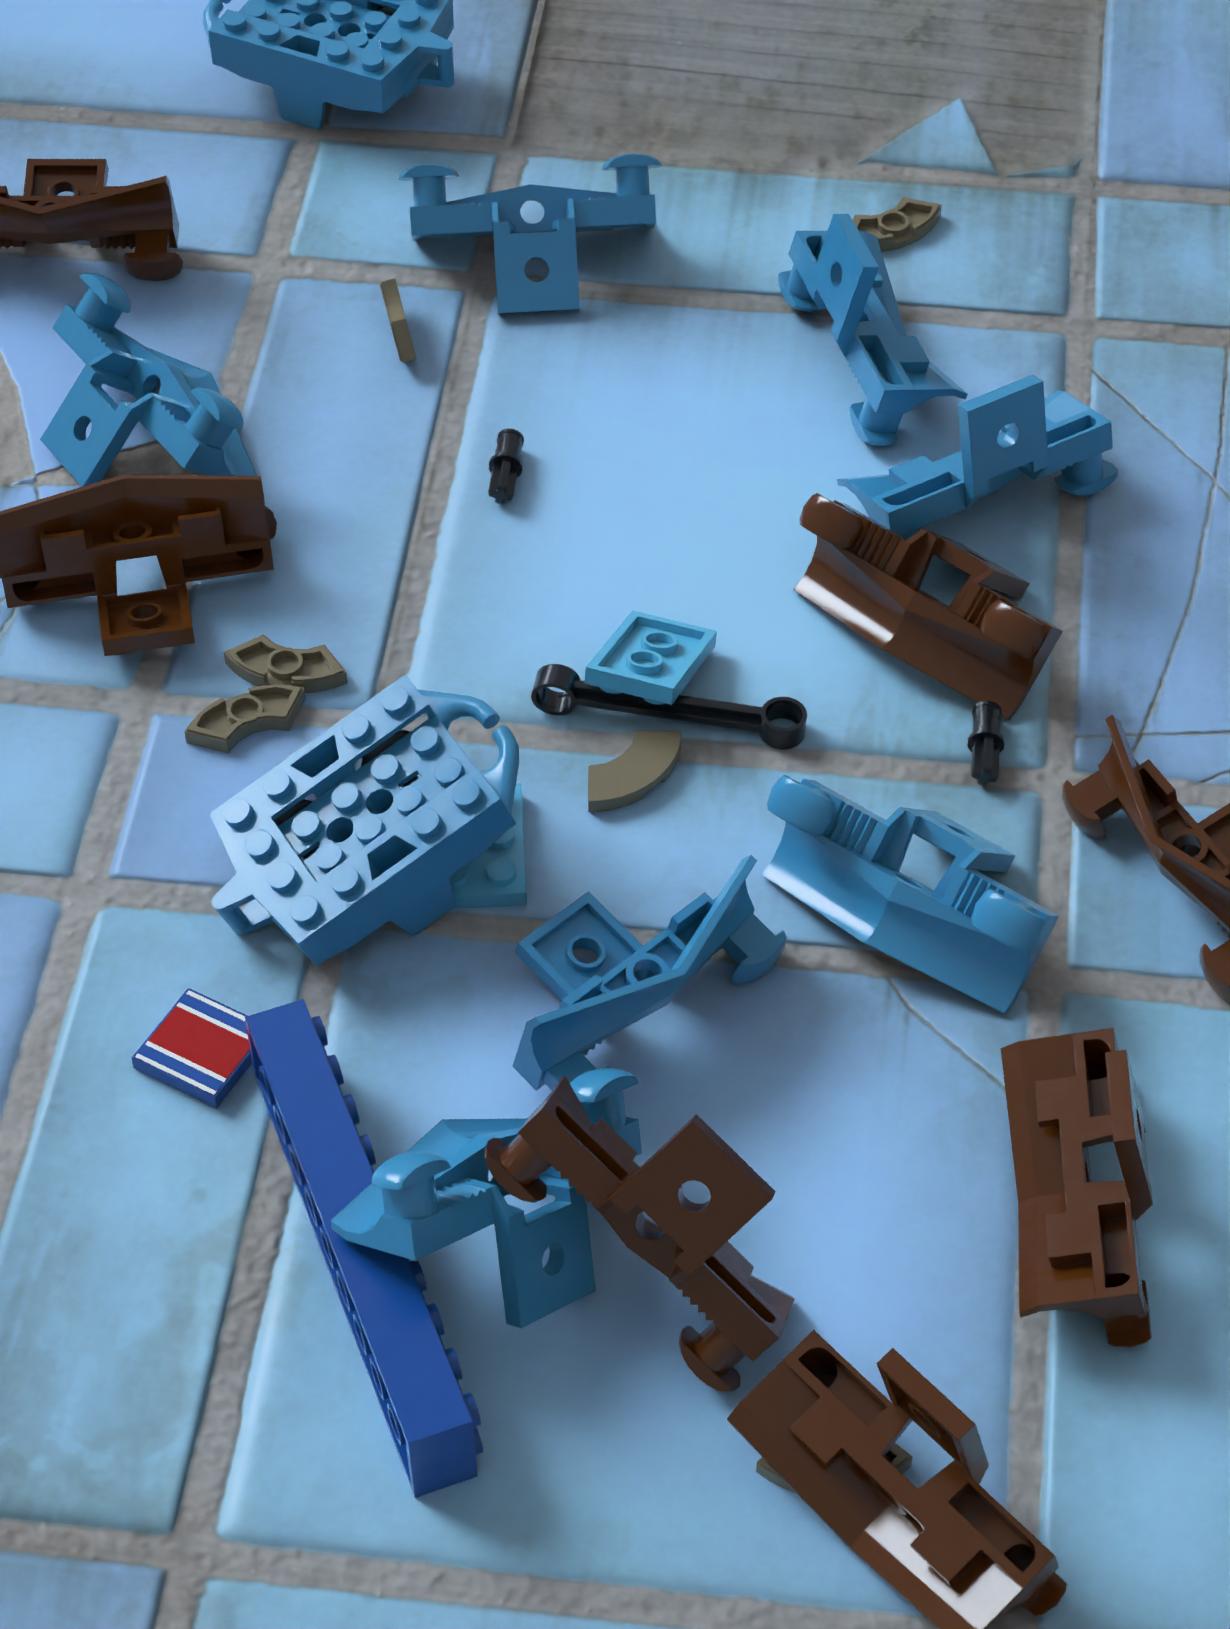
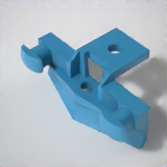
(549, 239)
(849, 278)
(185, 417)
(1034, 441)
(848, 870)
(606, 995)
(444, 1194)

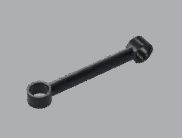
(683, 709)

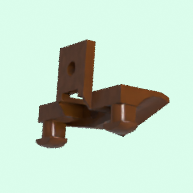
(105, 215)
(191, 522)
(872, 585)
(1167, 834)
(1071, 1231)
(687, 1237)
(937, 1544)

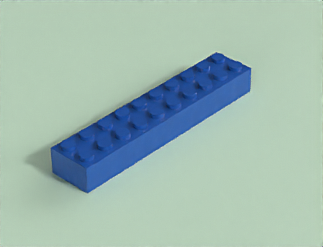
(377, 1290)

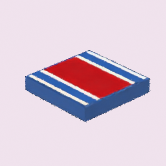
(197, 1048)

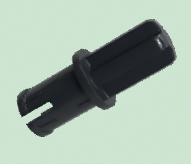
(505, 465)
(986, 742)

